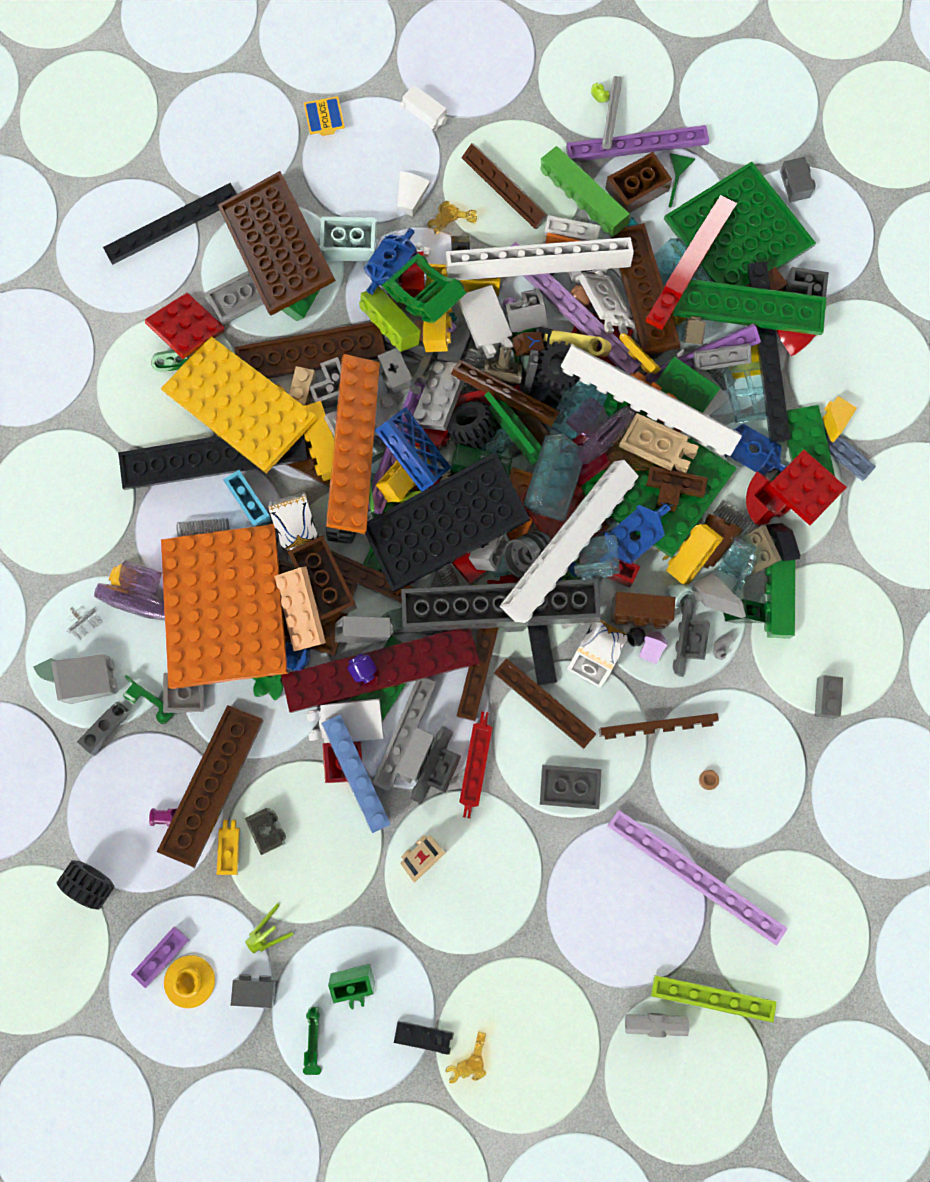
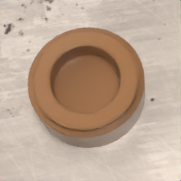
(708, 779)

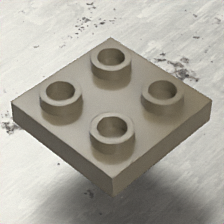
(503, 368)
(765, 549)

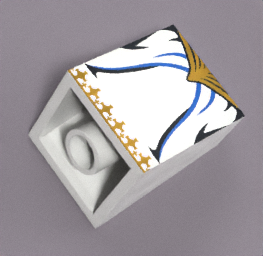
(293, 520)
(598, 652)

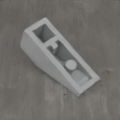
(718, 596)

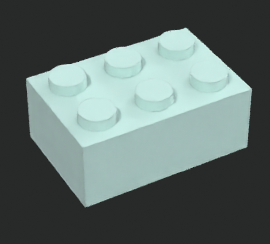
(348, 238)

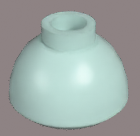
(681, 592)

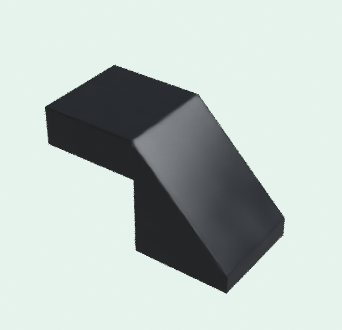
(784, 541)

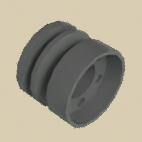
(524, 550)

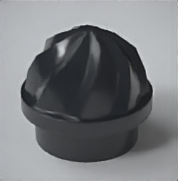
(636, 636)

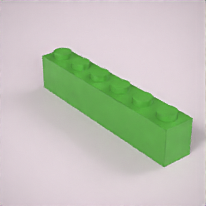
(584, 191)

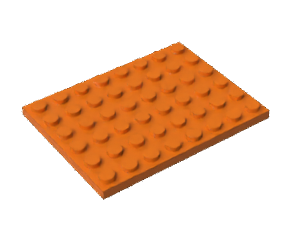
(222, 607)

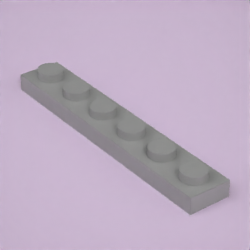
(403, 732)

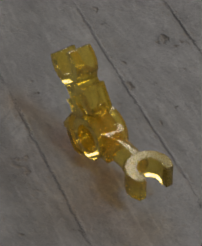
(449, 213)
(472, 1065)

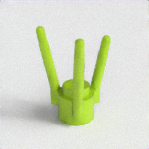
(257, 940)

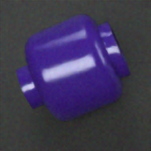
(362, 668)

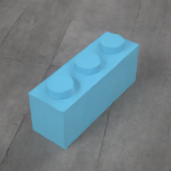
(247, 499)

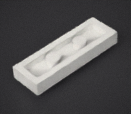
(572, 229)

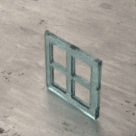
(750, 391)

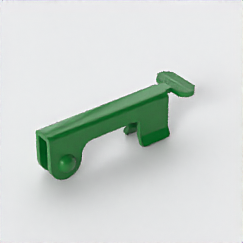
(135, 691)
(310, 1055)

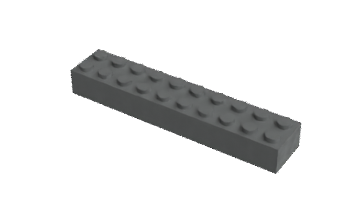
(480, 606)

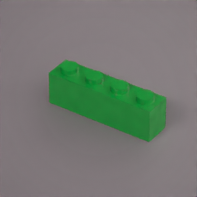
(780, 600)

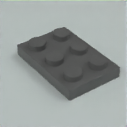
(570, 787)

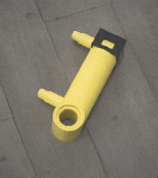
(584, 342)

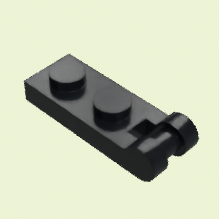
(423, 1037)

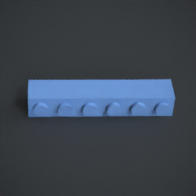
(355, 773)

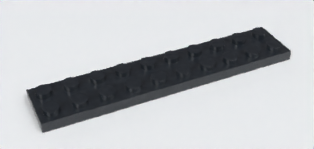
(191, 461)

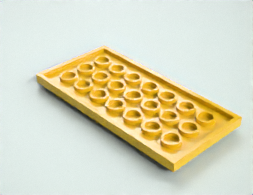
(239, 404)

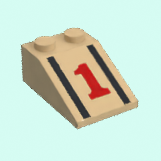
(422, 857)

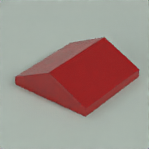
(332, 770)

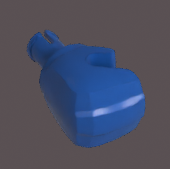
(297, 659)

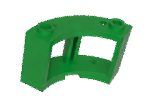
(431, 301)

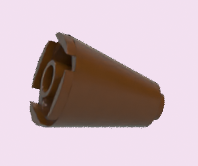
(727, 531)

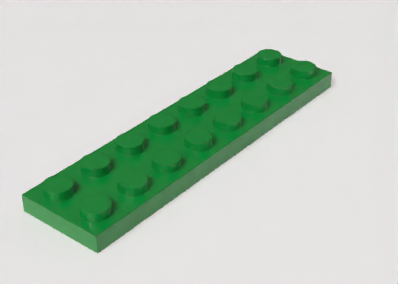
(753, 306)

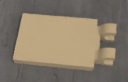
(658, 444)

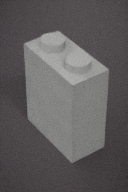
(363, 629)
(415, 755)

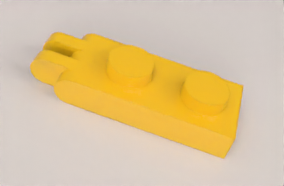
(636, 352)
(228, 849)

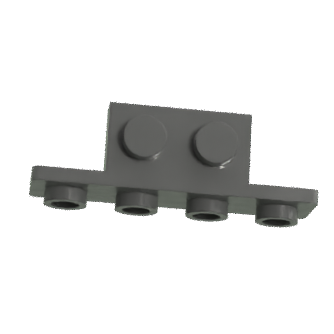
(692, 638)
(438, 767)

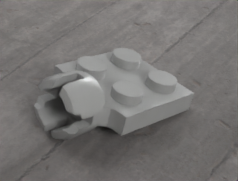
(182, 699)

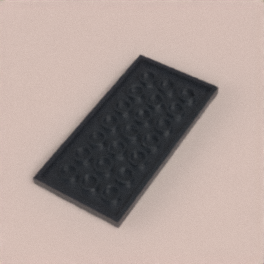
(445, 522)

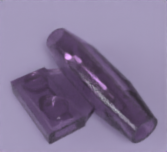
(600, 429)
(134, 592)

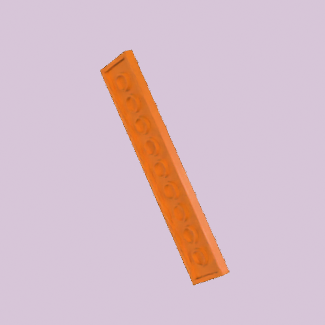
(353, 445)

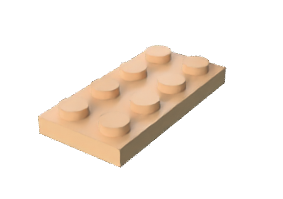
(300, 609)

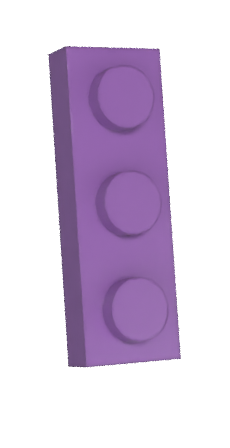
(160, 957)

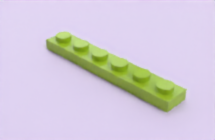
(713, 998)

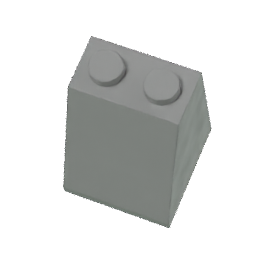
(84, 678)

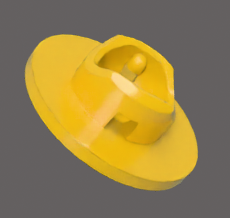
(189, 981)

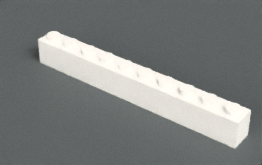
(539, 259)
(650, 400)
(569, 541)

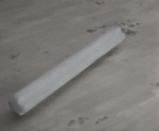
(611, 112)

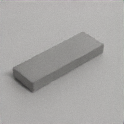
(722, 357)

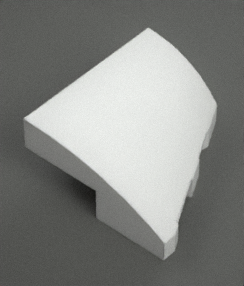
(410, 192)

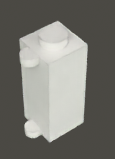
(424, 107)

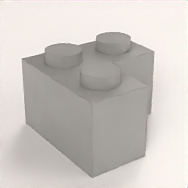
(528, 312)
(328, 390)

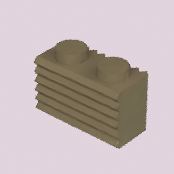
(693, 330)

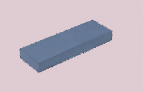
(850, 458)

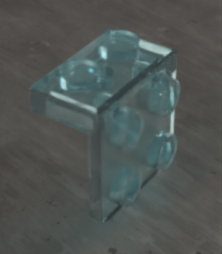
(599, 558)
(738, 562)

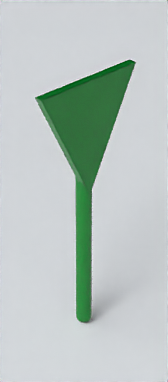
(680, 164)

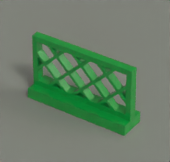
(515, 429)

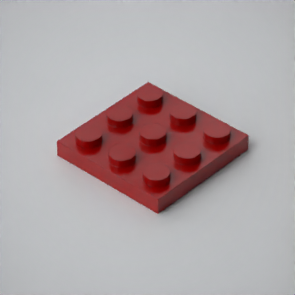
(184, 325)
(806, 487)

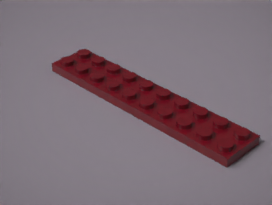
(394, 666)

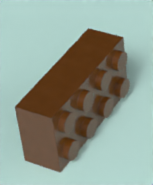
(326, 580)

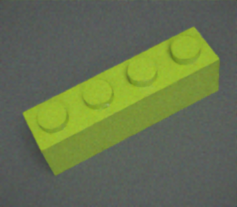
(390, 319)

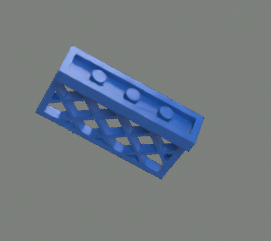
(406, 452)

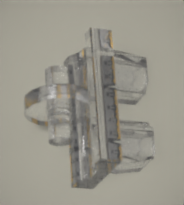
(77, 628)

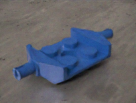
(379, 268)
(765, 459)
(642, 521)

